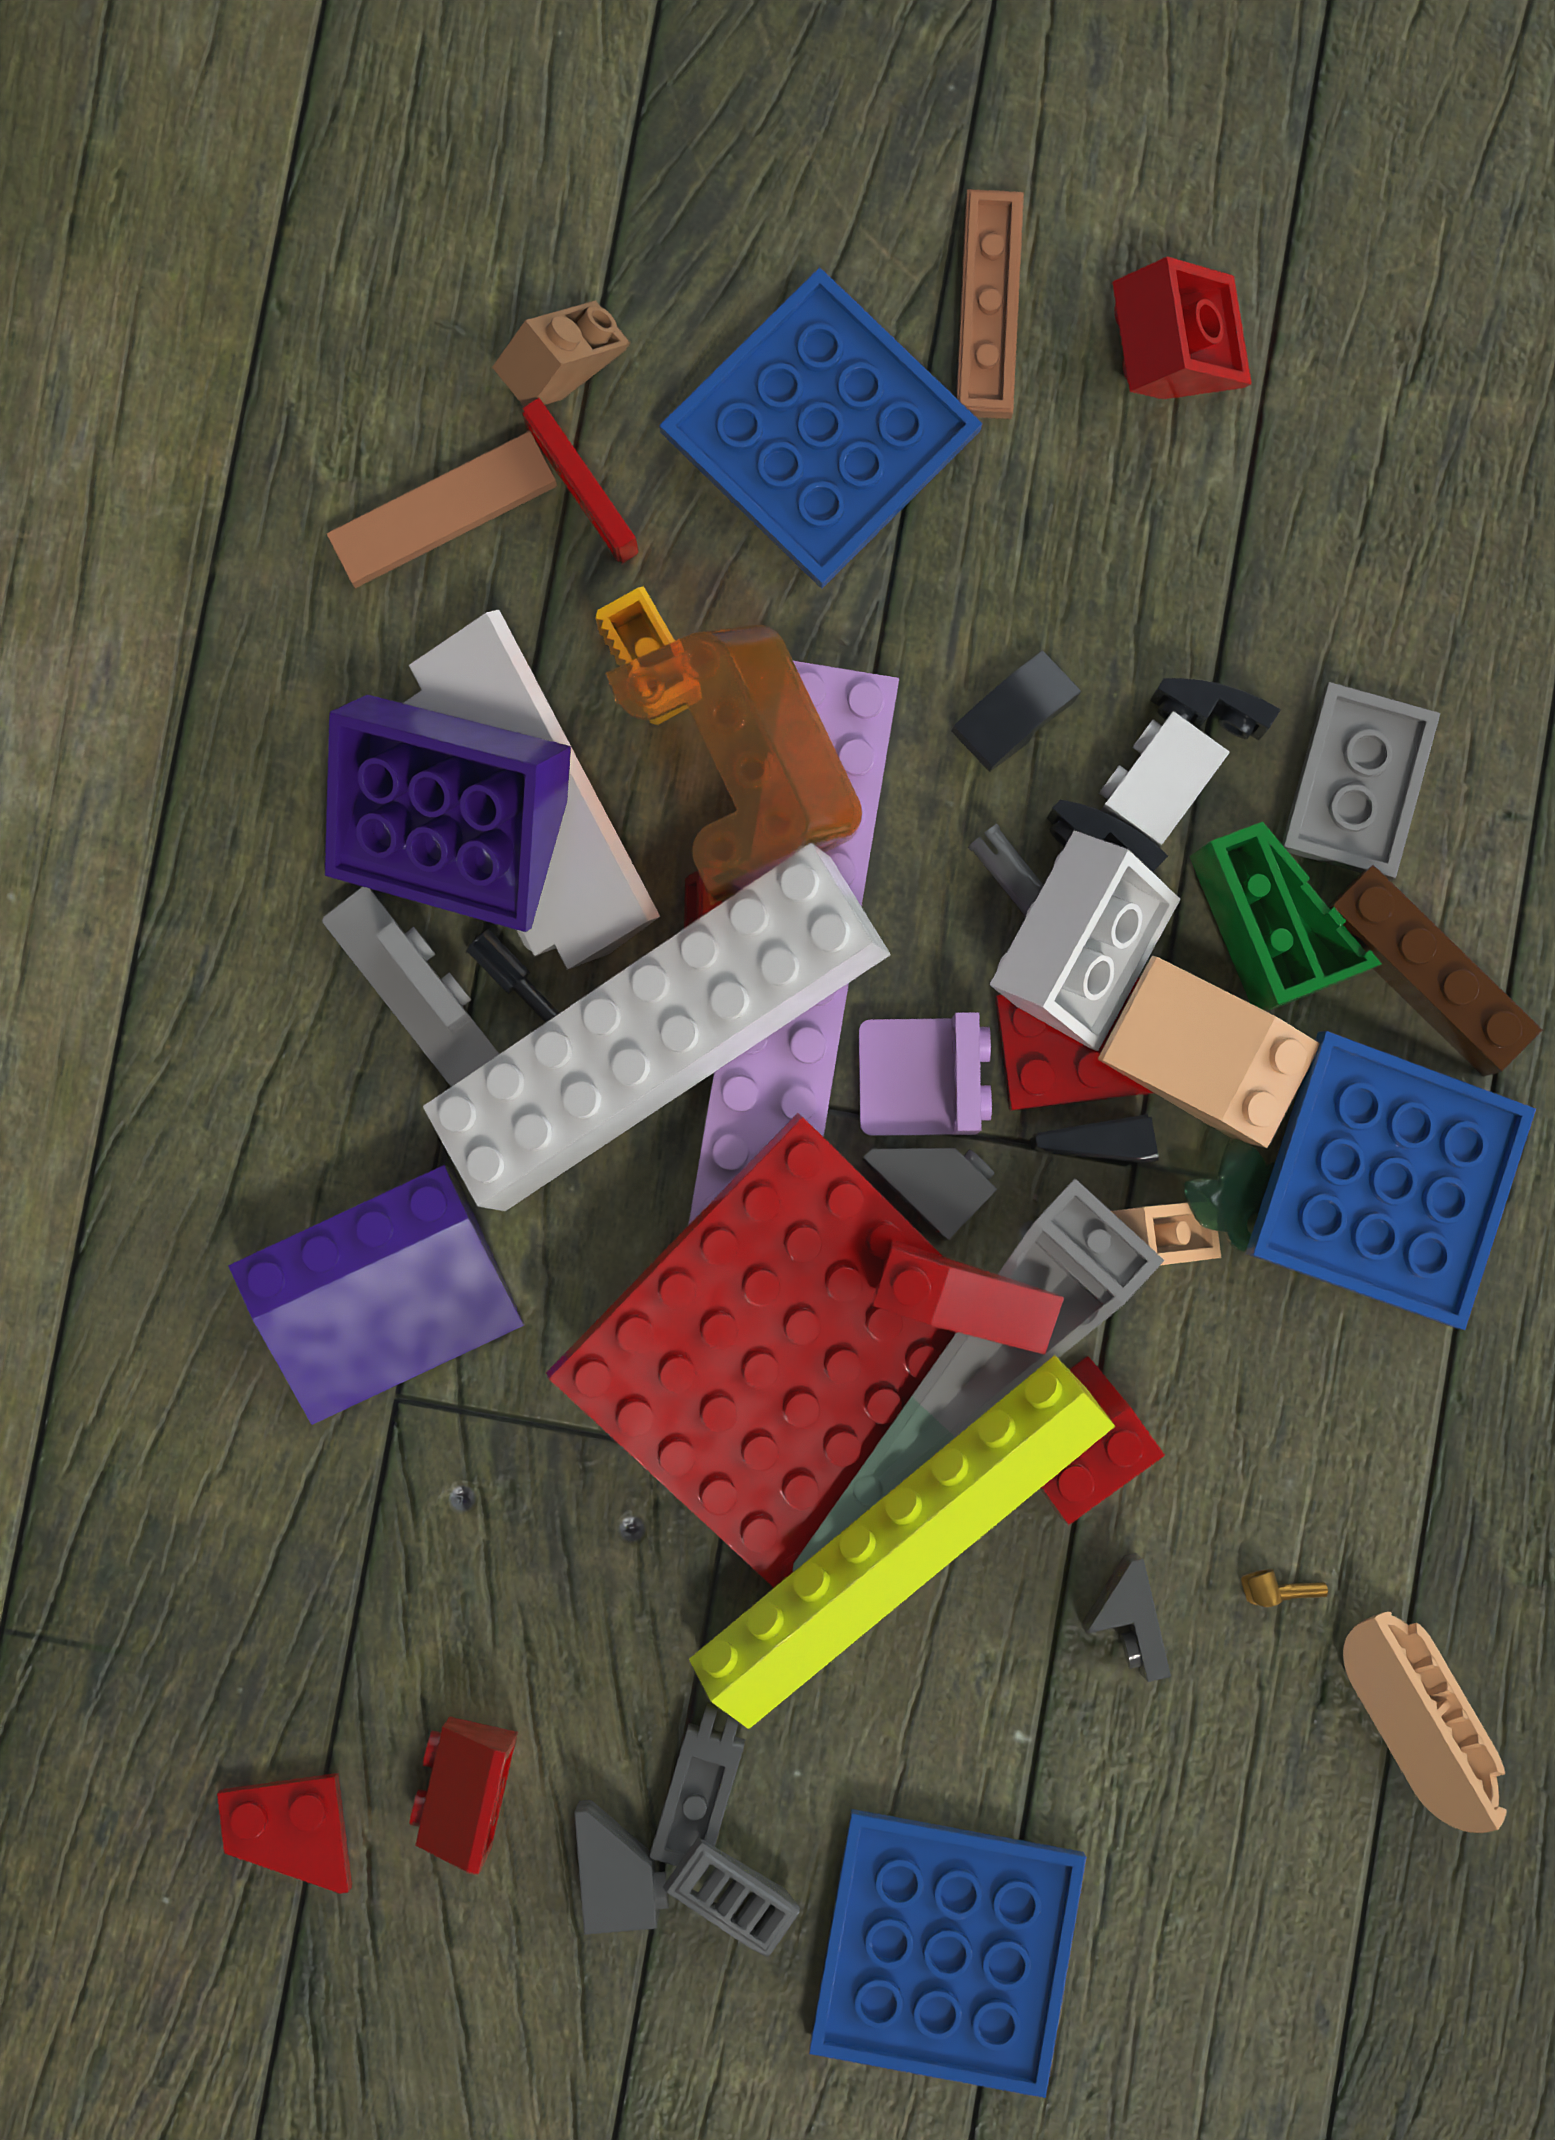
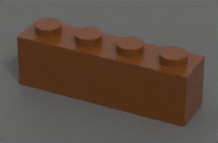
(1434, 974)

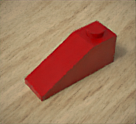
(965, 1299)

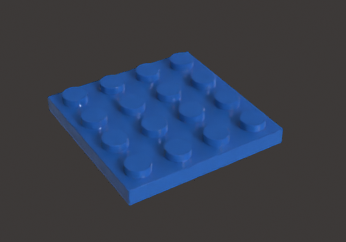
(820, 427)
(1391, 1180)
(947, 1953)

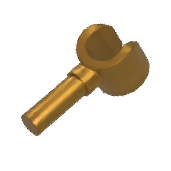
(1263, 1590)

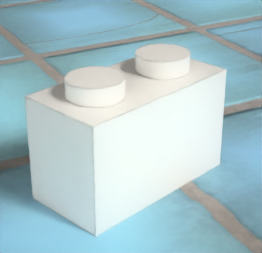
(1165, 778)

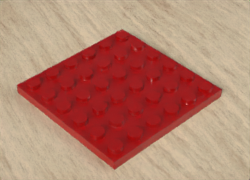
(756, 1350)

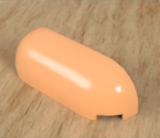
(1426, 1721)

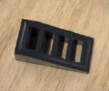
(1119, 1139)

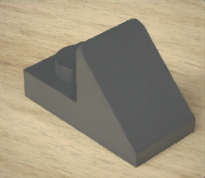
(1130, 1602)

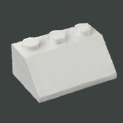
(1085, 939)

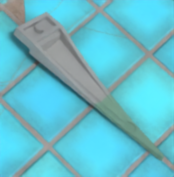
(1070, 1251)

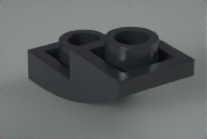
(1195, 700)
(1015, 711)
(1073, 816)

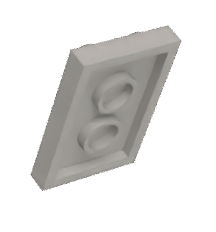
(1360, 780)

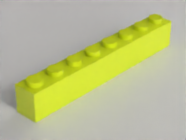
(900, 1543)

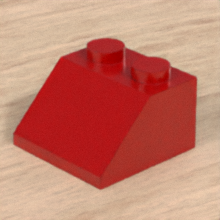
(1180, 330)
(1109, 1461)
(464, 1792)

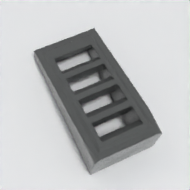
(763, 1917)

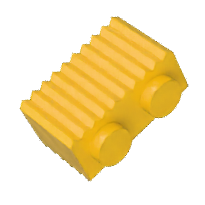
(634, 629)

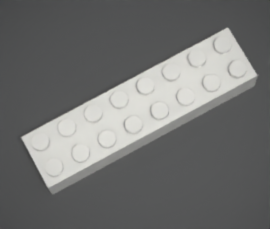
(656, 1029)

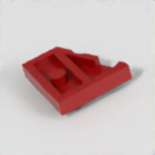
(289, 1829)

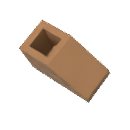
(559, 352)

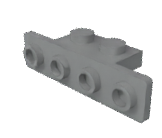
(409, 986)

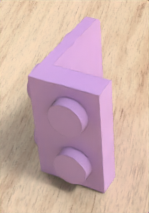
(923, 1076)

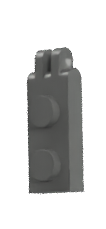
(698, 1788)

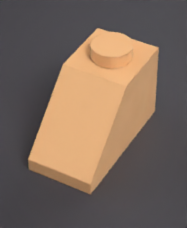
(1172, 1232)

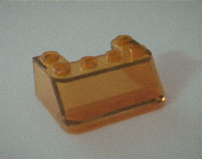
(763, 745)

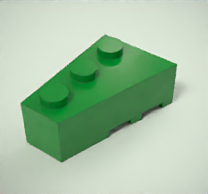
(1274, 921)

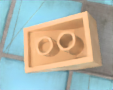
(1209, 1052)

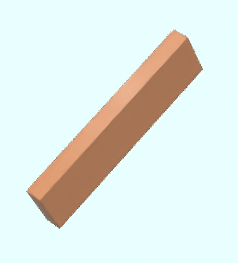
(989, 302)
(442, 509)

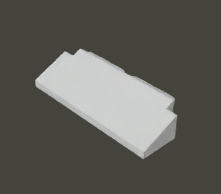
(591, 886)

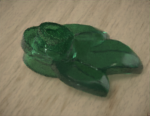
(1235, 1195)

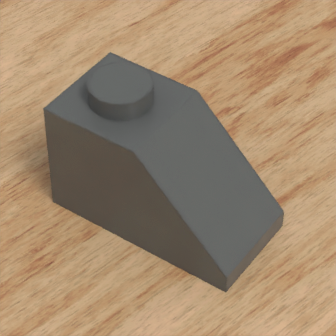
(935, 1183)
(615, 1875)

